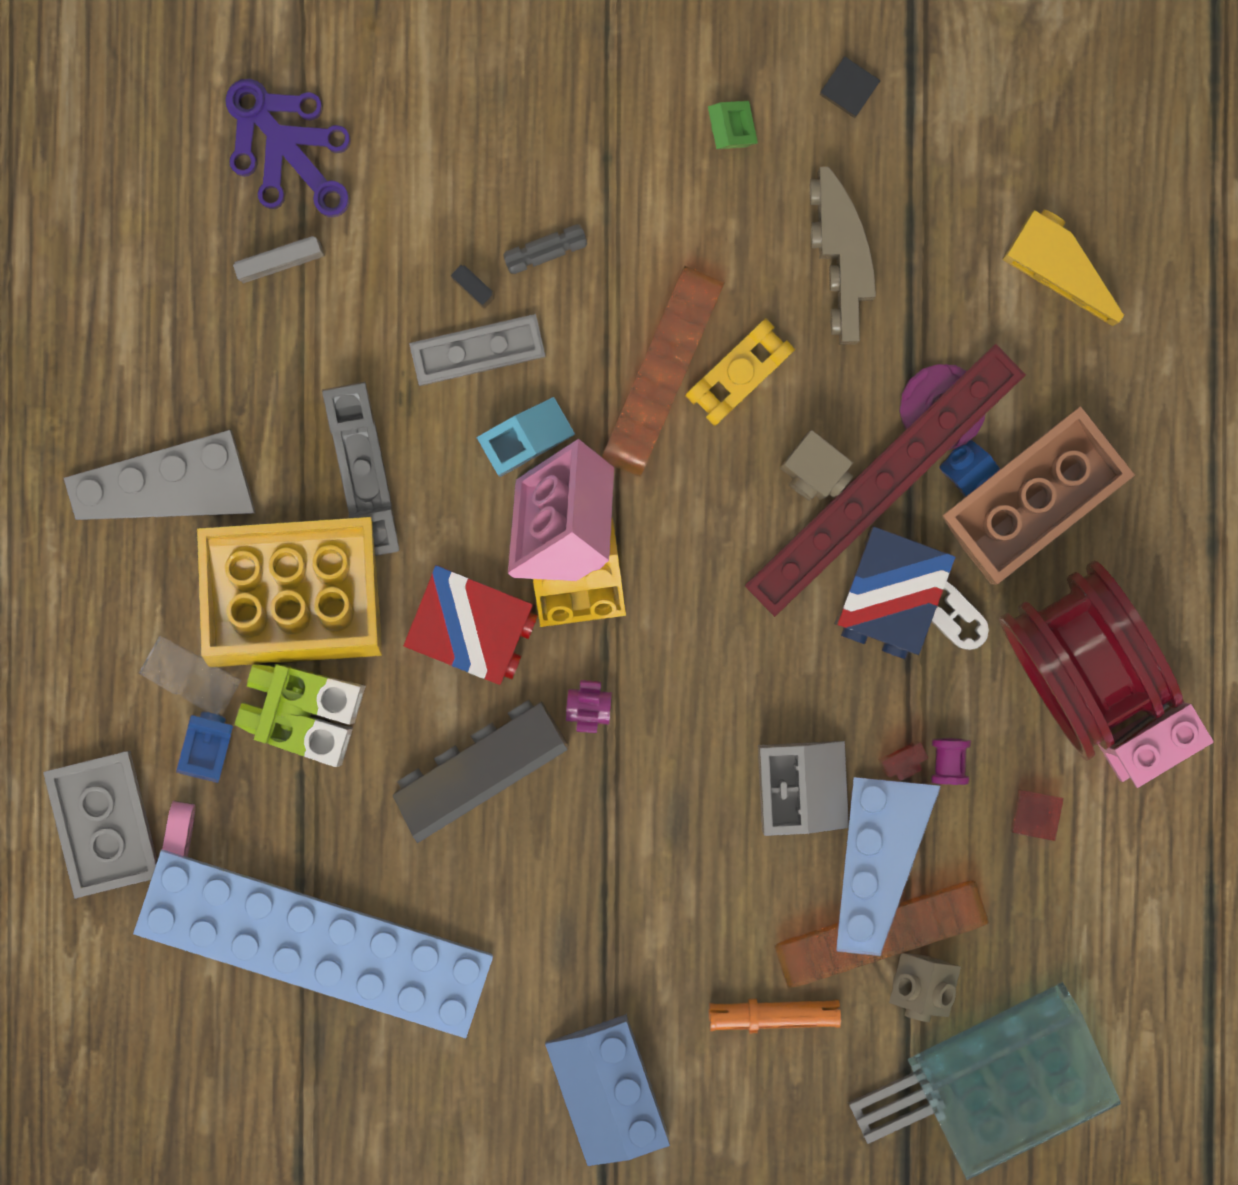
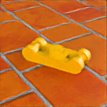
(740, 372)

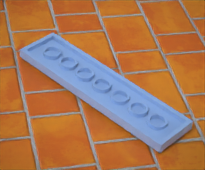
(313, 943)

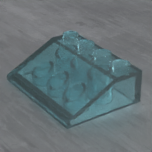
(1015, 1080)

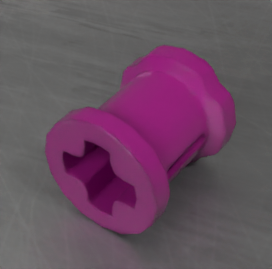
(950, 761)

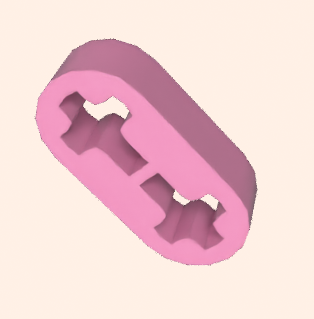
(179, 828)

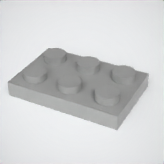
(101, 824)

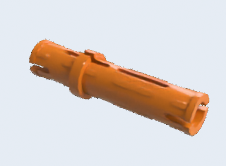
(774, 1015)

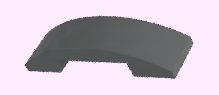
(361, 461)

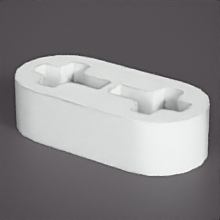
(967, 612)

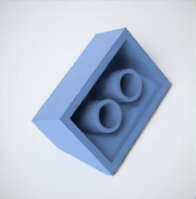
(608, 1092)

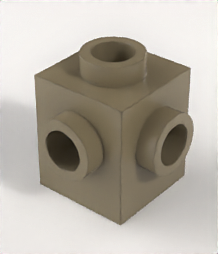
(924, 986)

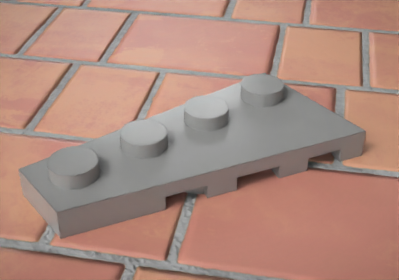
(171, 482)

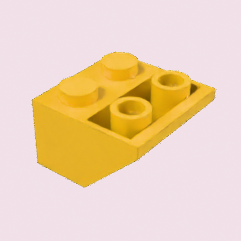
(589, 598)

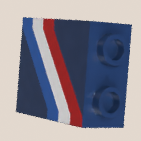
(894, 593)

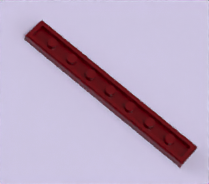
(885, 479)

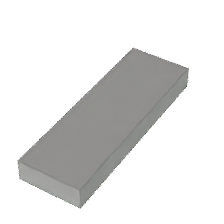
(477, 350)

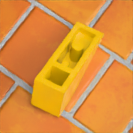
(1057, 261)

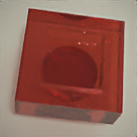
(904, 761)
(1037, 815)

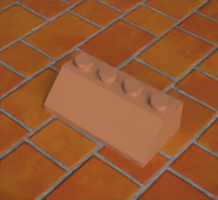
(1037, 496)

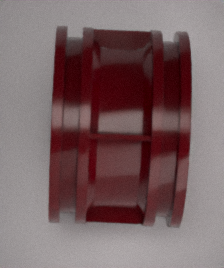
(1092, 659)

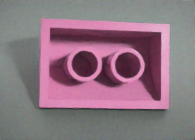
(562, 516)

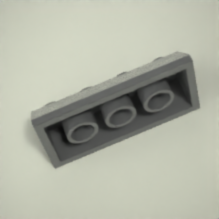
(480, 770)

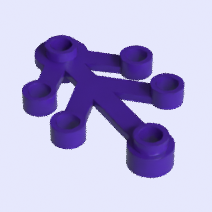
(282, 142)

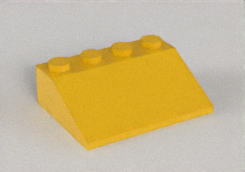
(288, 592)

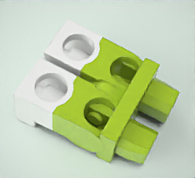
(288, 707)

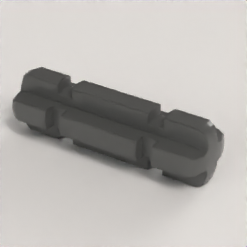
(545, 249)

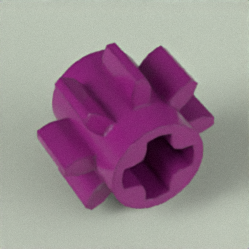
(588, 706)

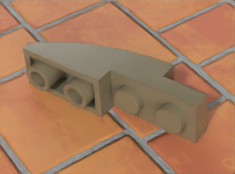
(842, 237)

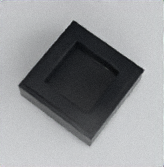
(849, 87)
(473, 286)

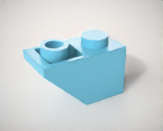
(525, 436)

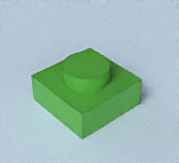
(732, 124)

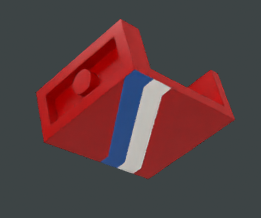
(470, 626)

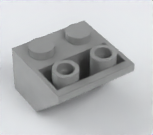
(803, 787)

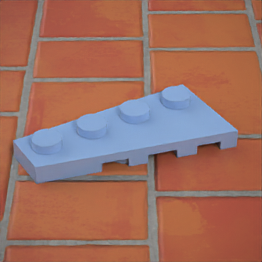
(880, 853)

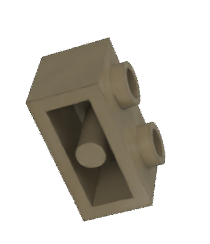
(817, 468)

